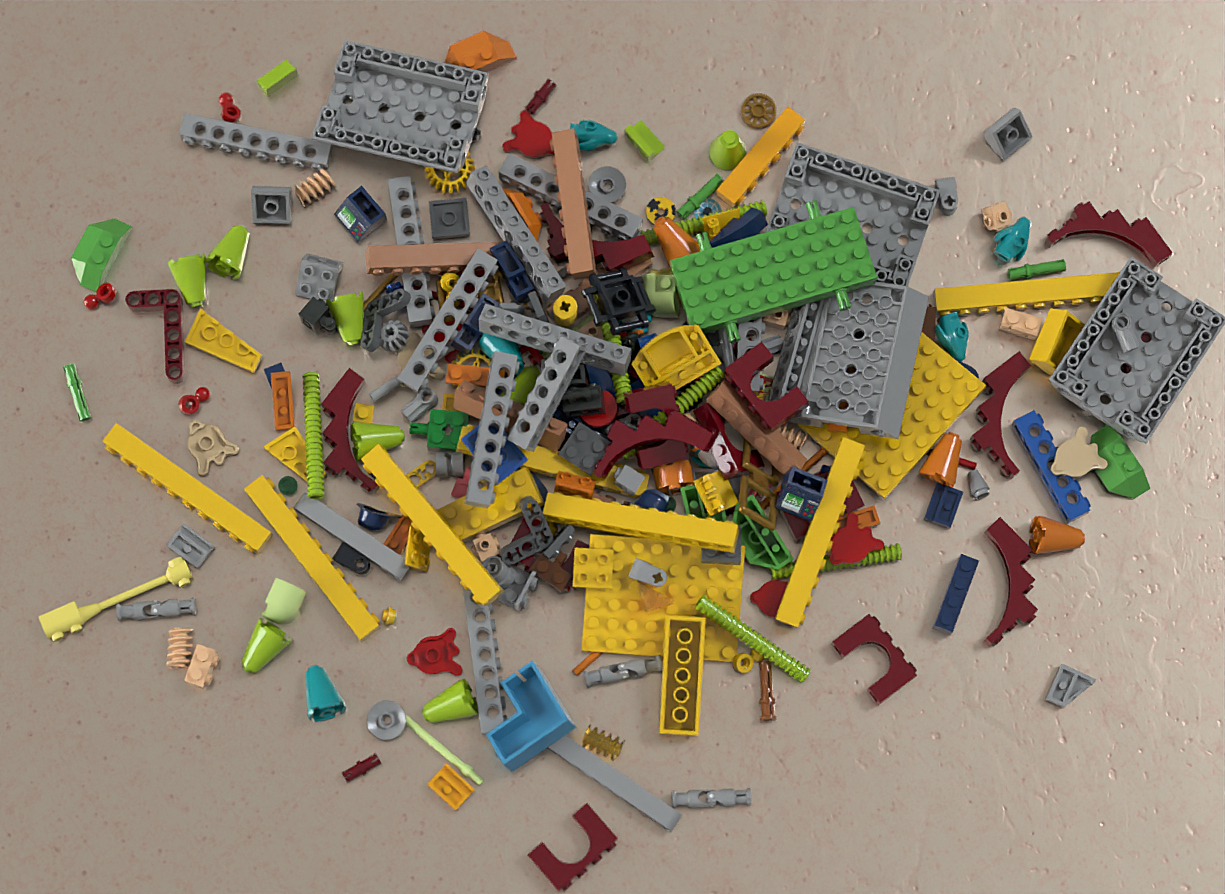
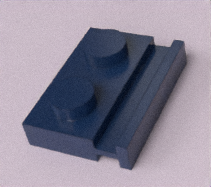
(943, 505)

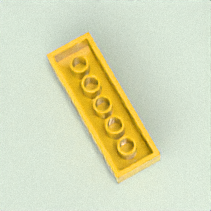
(471, 520)
(682, 674)

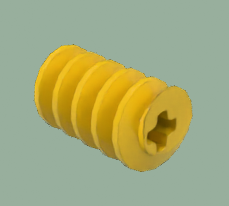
(563, 304)

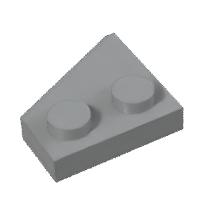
(1068, 685)

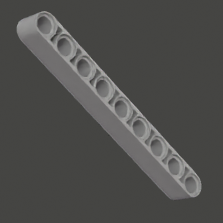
(616, 782)

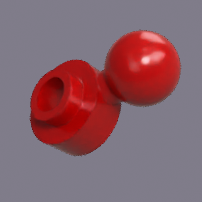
(230, 112)
(105, 293)
(201, 395)

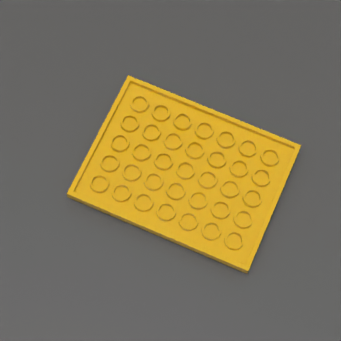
(935, 400)
(617, 618)

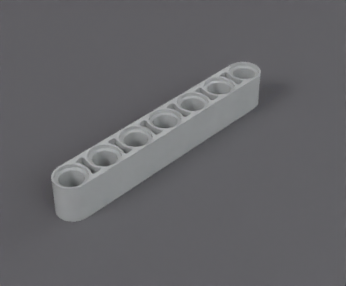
(352, 536)

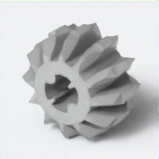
(393, 336)

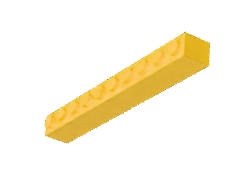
(1022, 294)
(549, 463)
(187, 488)
(641, 522)
(432, 525)
(819, 533)
(311, 557)

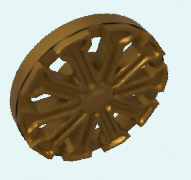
(758, 110)

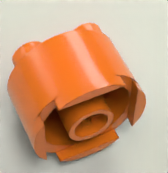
(673, 476)

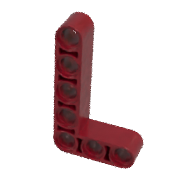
(169, 327)

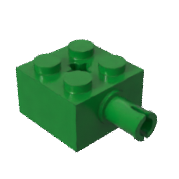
(435, 429)

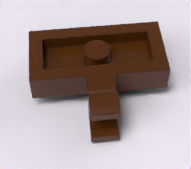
(552, 571)

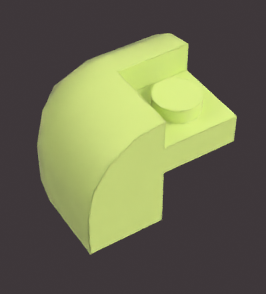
(663, 294)
(283, 603)

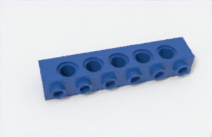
(1035, 421)

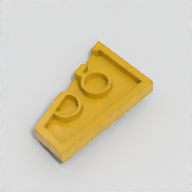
(291, 451)

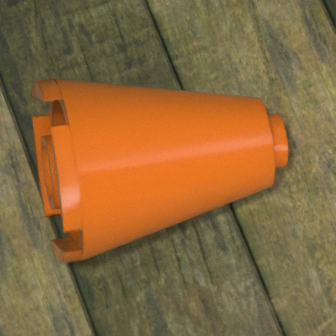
(674, 239)
(943, 461)
(1054, 536)

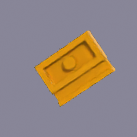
(450, 787)

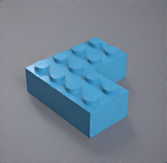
(537, 723)

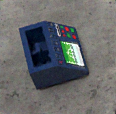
(360, 214)
(800, 493)

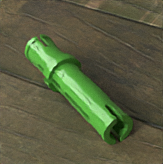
(698, 198)
(1028, 271)
(74, 384)

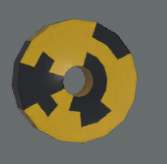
(660, 203)

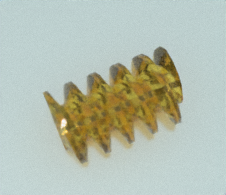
(602, 743)

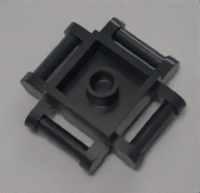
(618, 298)

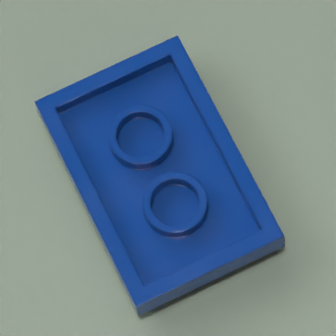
(511, 455)

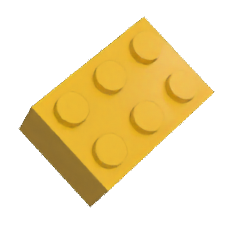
(1055, 339)

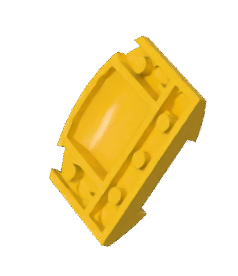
(675, 357)

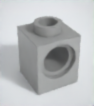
(628, 479)

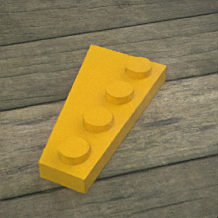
(220, 342)

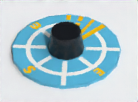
(707, 207)

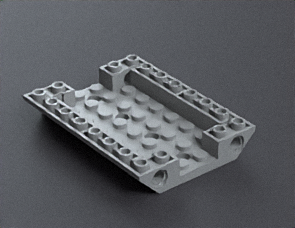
(409, 89)
(880, 199)
(882, 359)
(1157, 367)

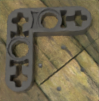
(375, 311)
(534, 537)

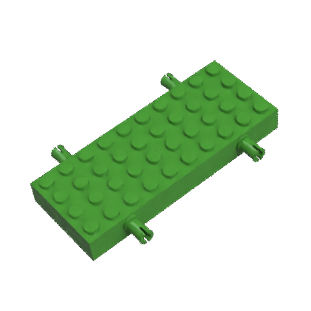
(773, 271)

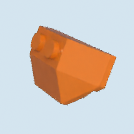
(480, 52)
(524, 208)

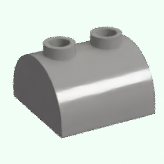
(1008, 133)
(271, 204)

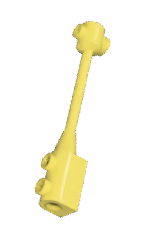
(72, 617)

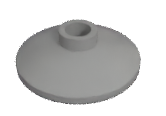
(610, 176)
(376, 720)

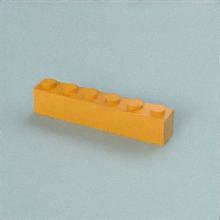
(760, 157)

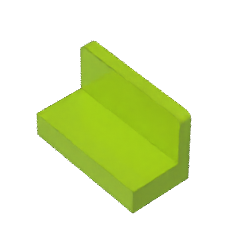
(277, 77)
(644, 140)

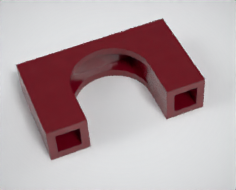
(661, 397)
(772, 413)
(726, 455)
(798, 526)
(527, 562)
(868, 632)
(561, 873)

